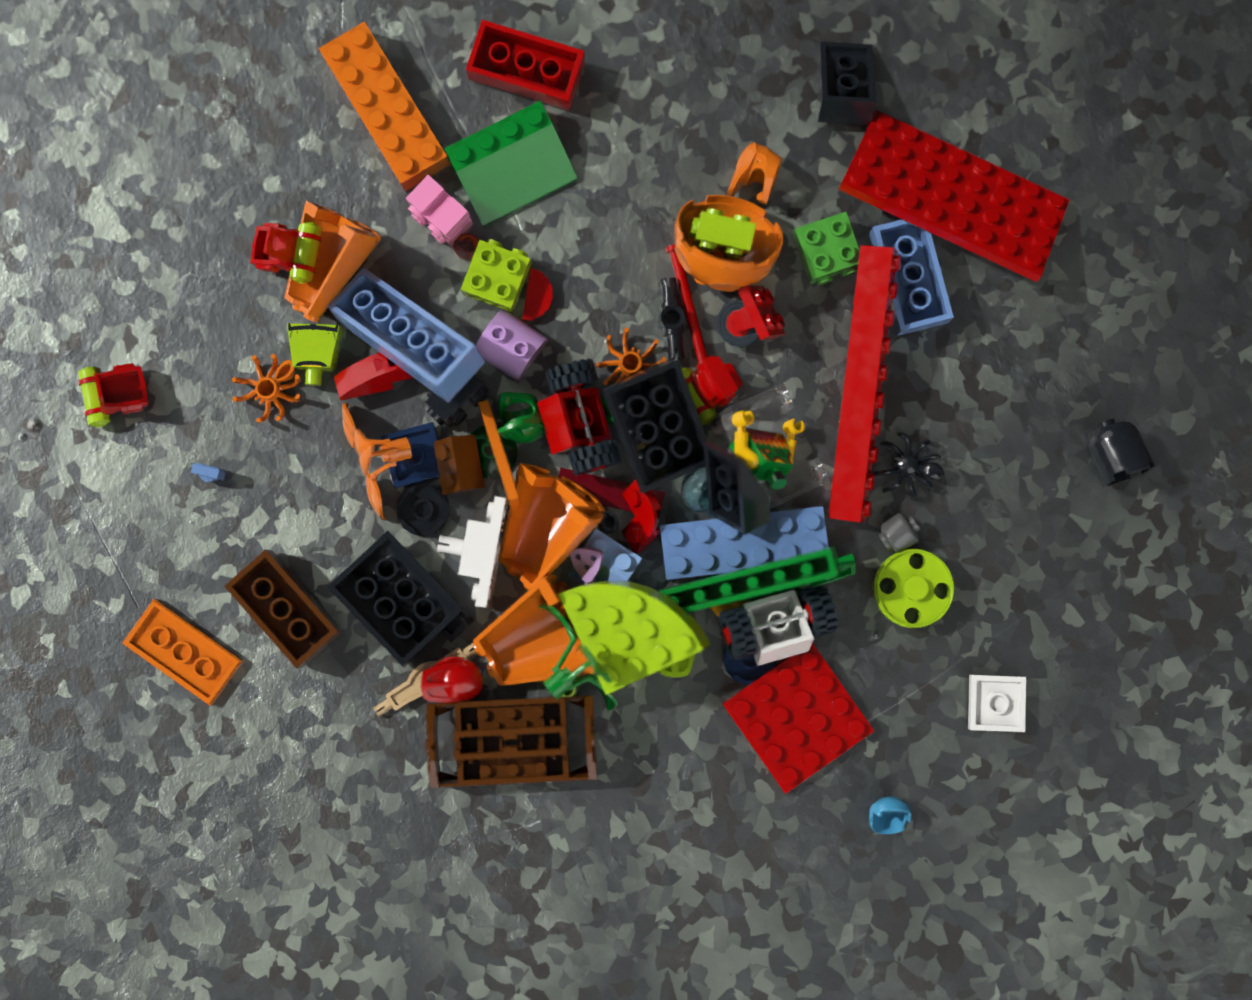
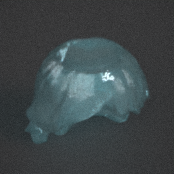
(695, 492)

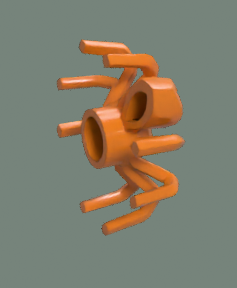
(629, 362)
(269, 388)

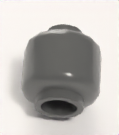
(899, 533)

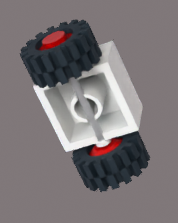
(778, 625)

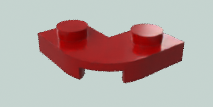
(643, 526)

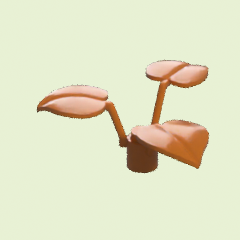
(390, 451)

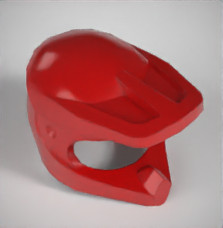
(451, 680)

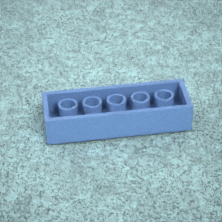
(406, 334)
(717, 548)

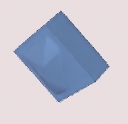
(208, 473)

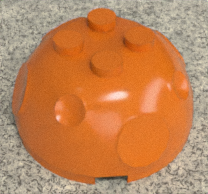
(714, 268)

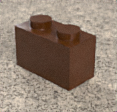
(459, 464)

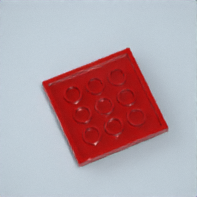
(798, 718)

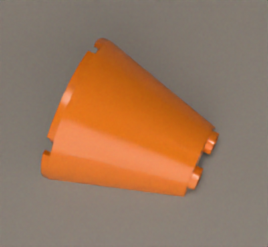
(339, 256)
(547, 525)
(528, 639)

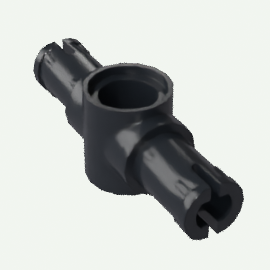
(671, 305)

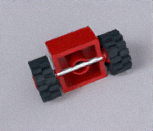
(576, 418)

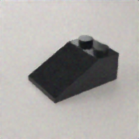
(845, 83)
(734, 491)

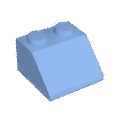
(617, 561)

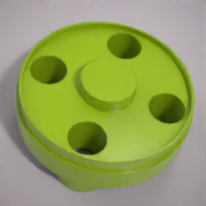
(913, 588)

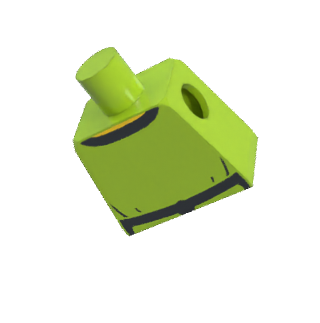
(314, 349)

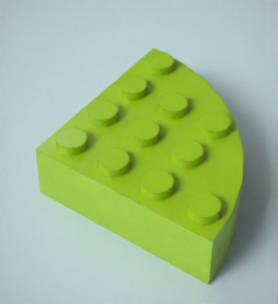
(631, 629)

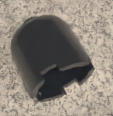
(1118, 451)

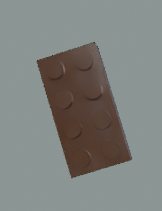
(283, 608)

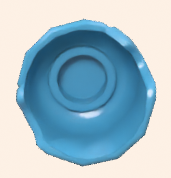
(889, 815)

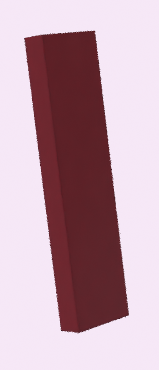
(606, 490)

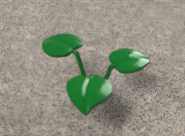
(563, 679)

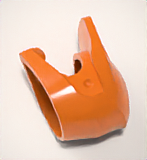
(758, 165)

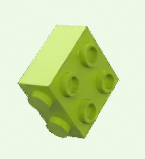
(723, 234)
(496, 275)

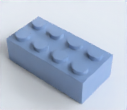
(921, 293)

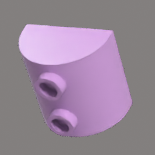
(510, 345)

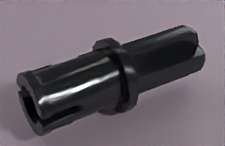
(609, 523)

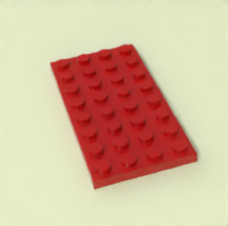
(955, 195)

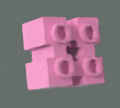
(439, 210)

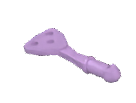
(587, 574)

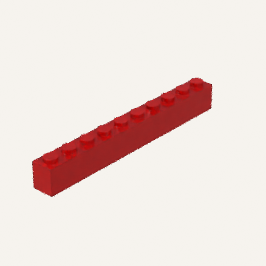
(863, 383)

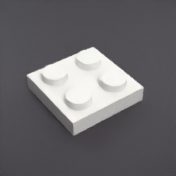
(997, 703)

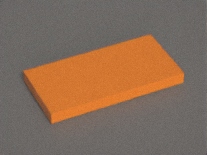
(182, 652)

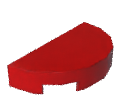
(538, 296)

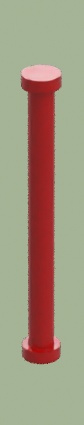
(688, 304)

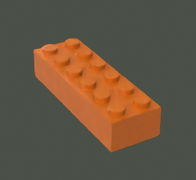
(384, 106)

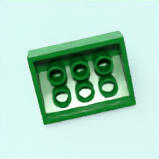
(511, 163)

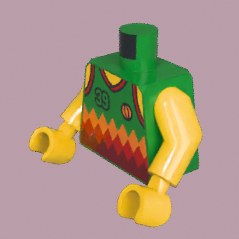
(766, 452)

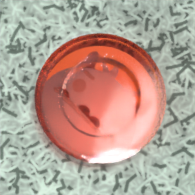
(465, 246)

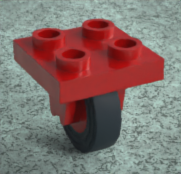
(750, 318)

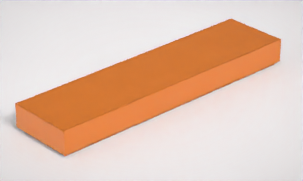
(499, 454)

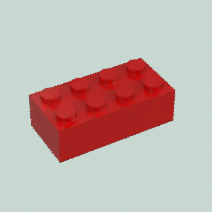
(525, 64)

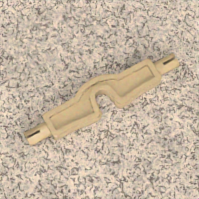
(411, 688)

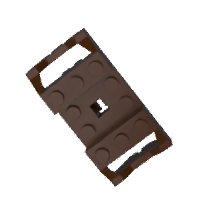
(485, 726)

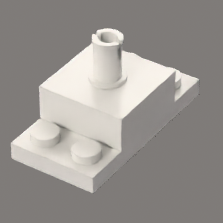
(480, 550)

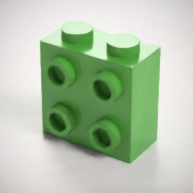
(827, 248)

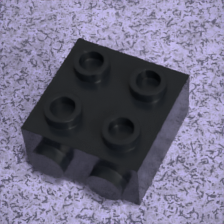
(456, 409)

